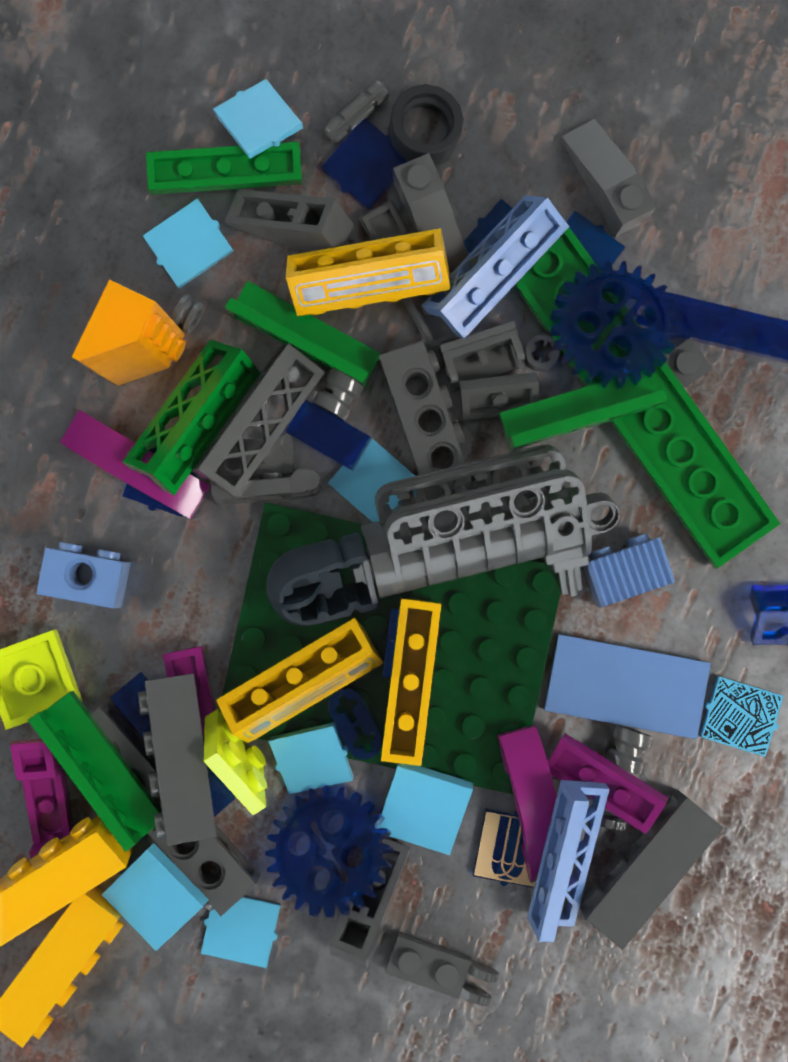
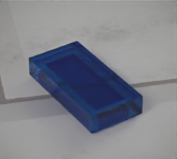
(328, 435)

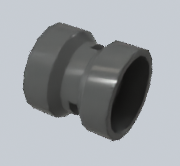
(338, 394)
(629, 746)

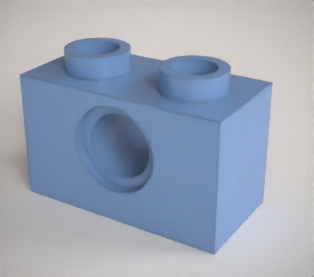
(60, 578)

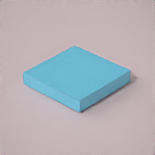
(425, 807)
(155, 897)

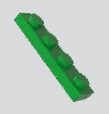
(222, 169)

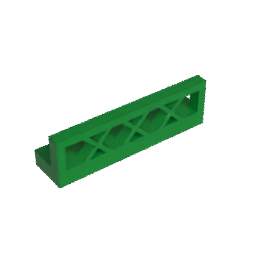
(305, 333)
(578, 411)
(199, 416)
(97, 769)

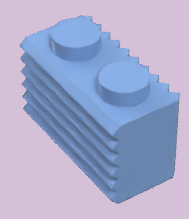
(628, 570)

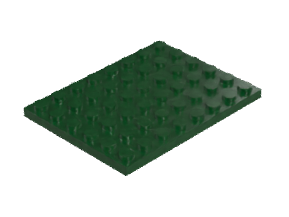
(485, 662)

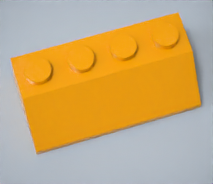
(128, 337)

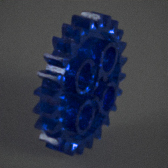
(642, 345)
(299, 871)

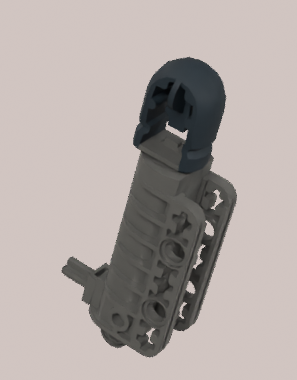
(447, 537)

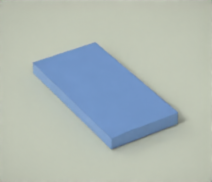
(627, 686)

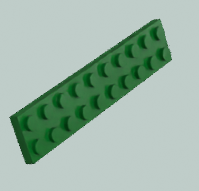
(668, 441)

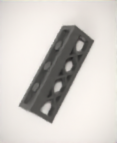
(246, 411)

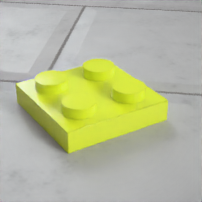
(33, 677)
(235, 762)

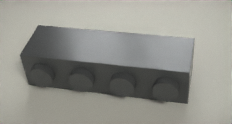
(179, 760)
(649, 869)

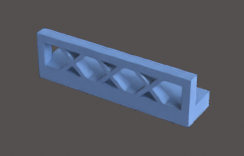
(497, 264)
(561, 853)

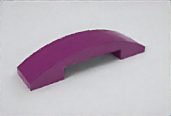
(109, 448)
(43, 790)
(532, 790)

